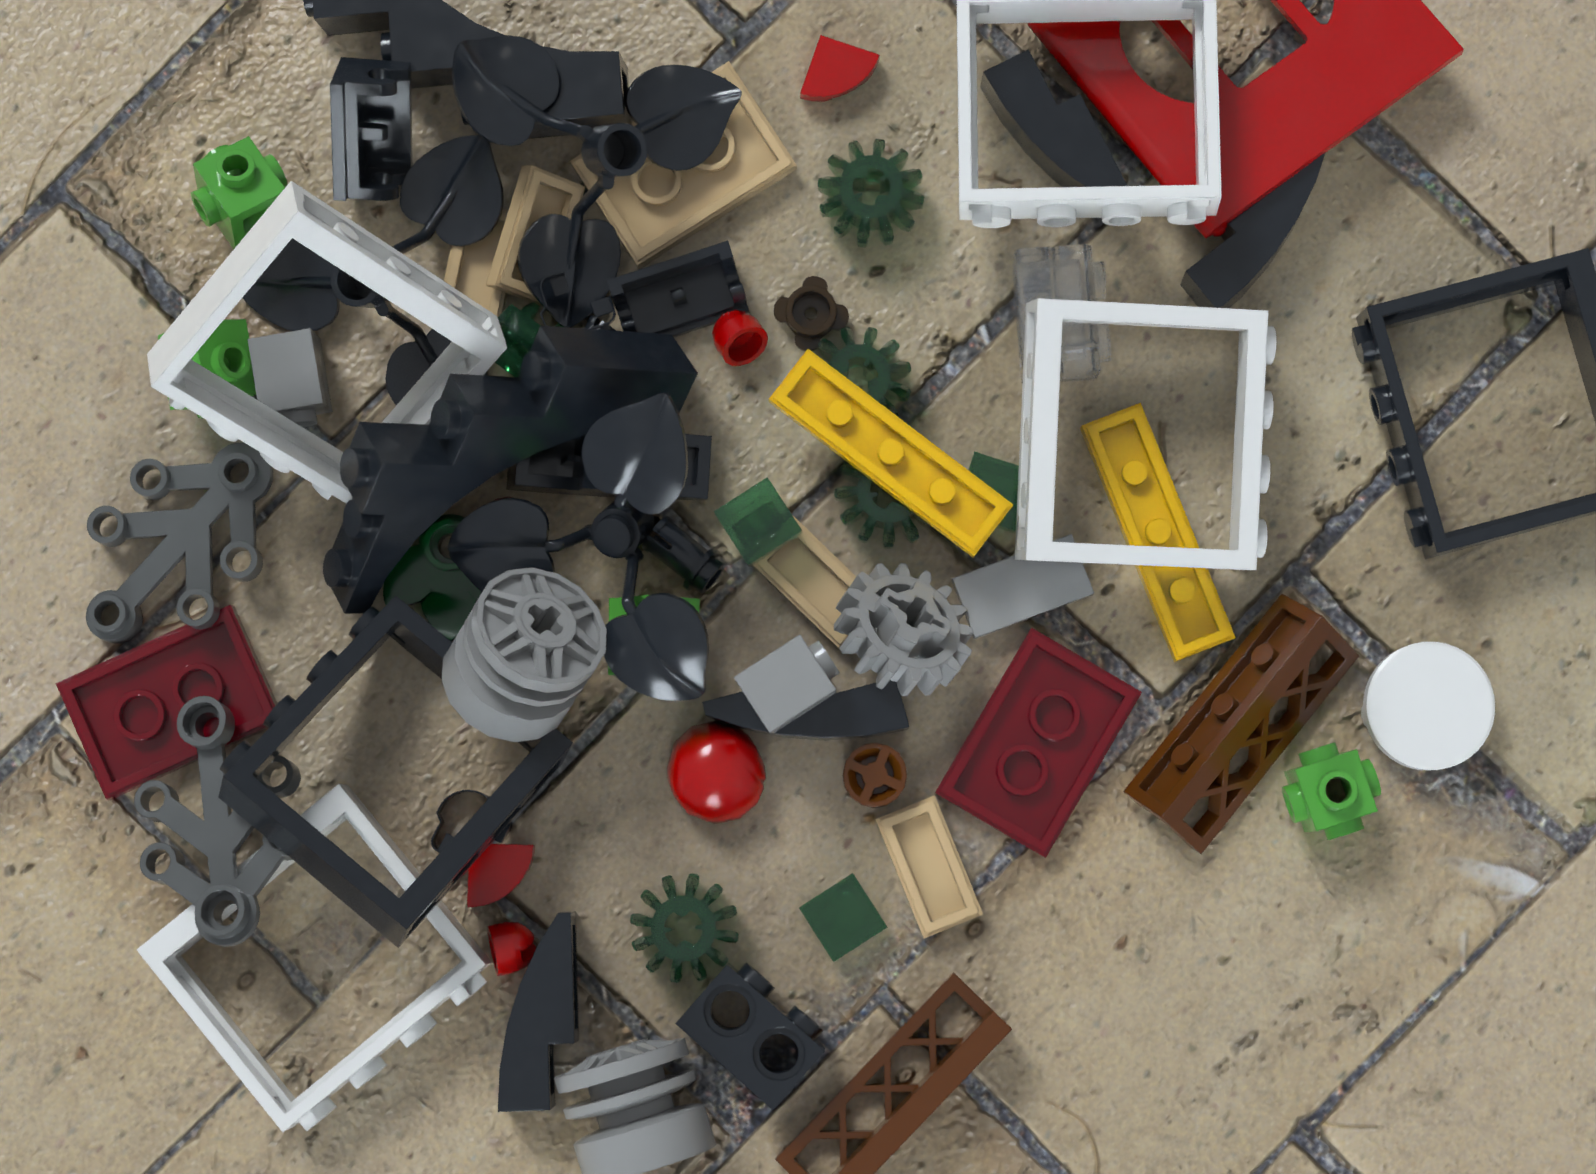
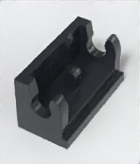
(370, 128)
(679, 292)

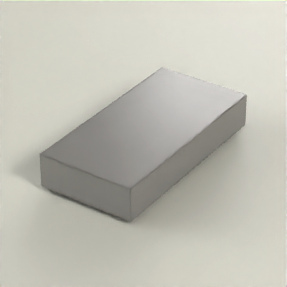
(1019, 591)

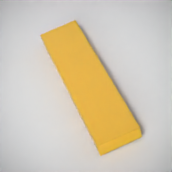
(890, 453)
(1153, 516)

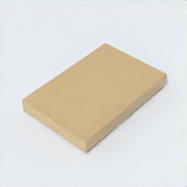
(665, 206)

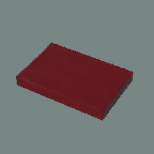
(132, 701)
(1038, 742)

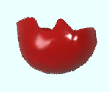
(716, 772)

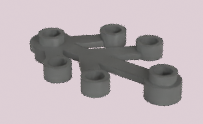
(186, 535)
(217, 835)

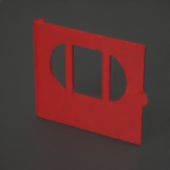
(1278, 121)

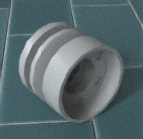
(523, 654)
(635, 1109)

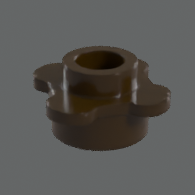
(811, 295)

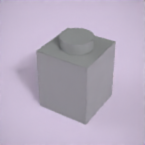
(291, 375)
(788, 682)

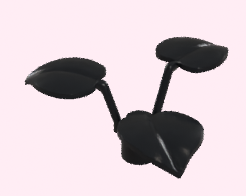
(679, 121)
(448, 190)
(643, 460)

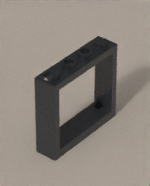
(1576, 288)
(315, 852)

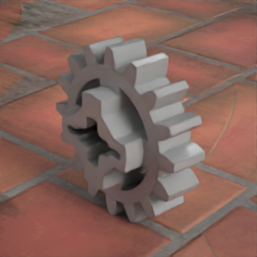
(903, 629)

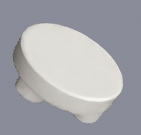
(1428, 706)

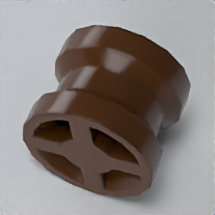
(878, 767)

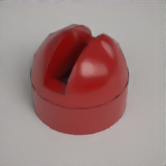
(739, 337)
(510, 946)

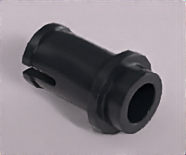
(685, 556)

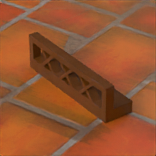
(1236, 715)
(922, 1096)

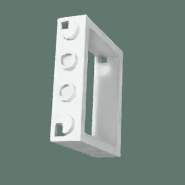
(1112, 203)
(319, 227)
(1040, 432)
(164, 957)

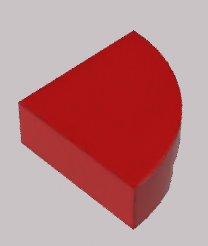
(837, 70)
(498, 872)

